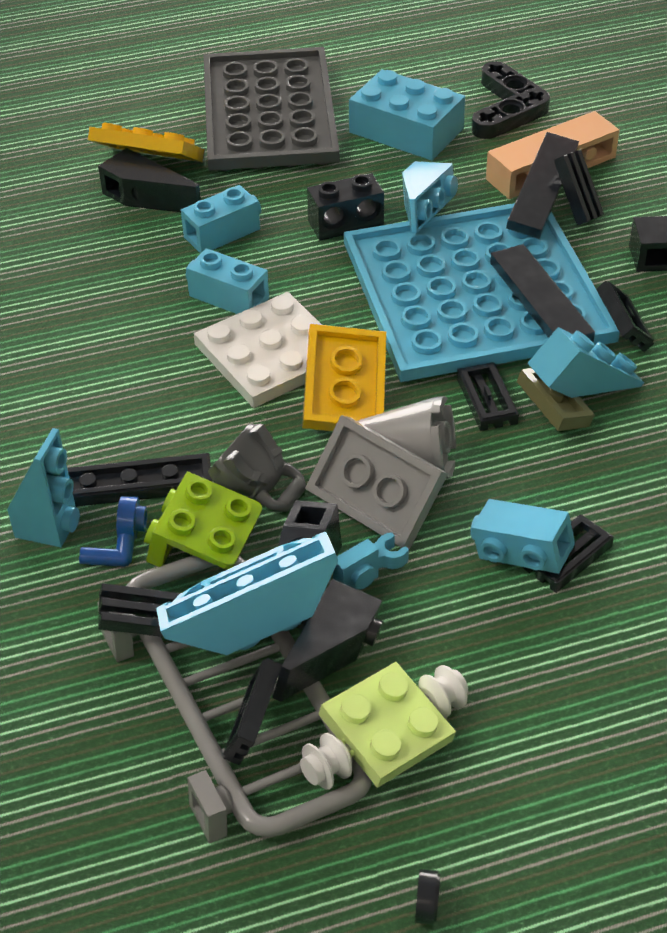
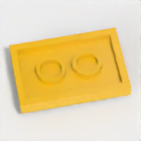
(146, 142)
(343, 375)

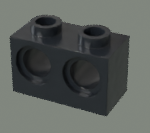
(345, 206)

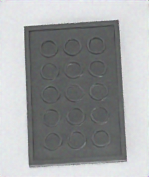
(269, 109)

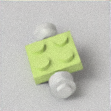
(385, 725)

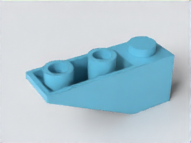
(427, 190)
(580, 368)
(45, 501)

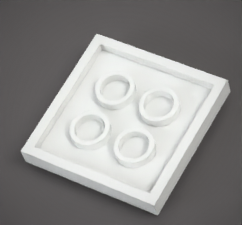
(261, 348)

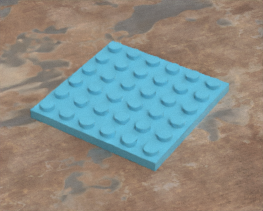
(448, 302)

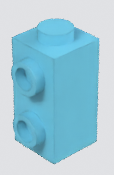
(221, 219)
(226, 282)
(523, 535)

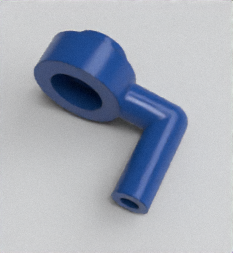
(130, 520)

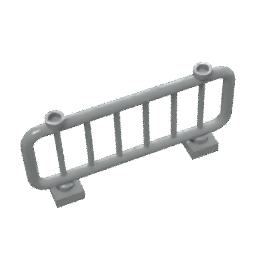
(214, 803)

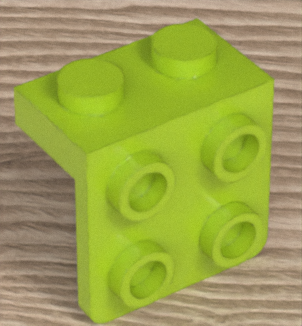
(202, 522)

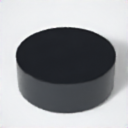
(427, 896)

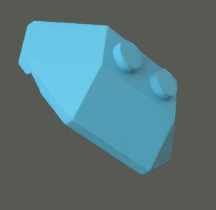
(252, 598)

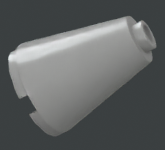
(421, 428)

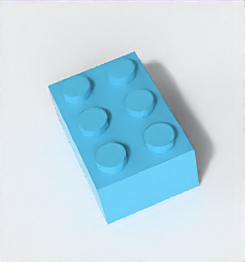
(406, 114)

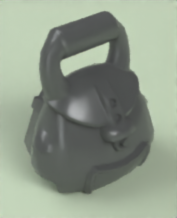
(255, 466)

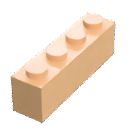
(512, 162)

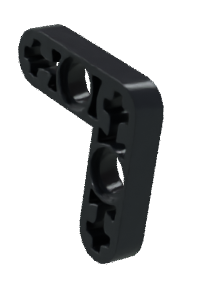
(518, 97)

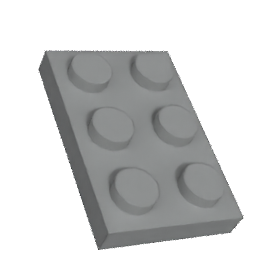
(376, 481)

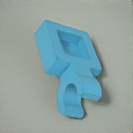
(362, 562)

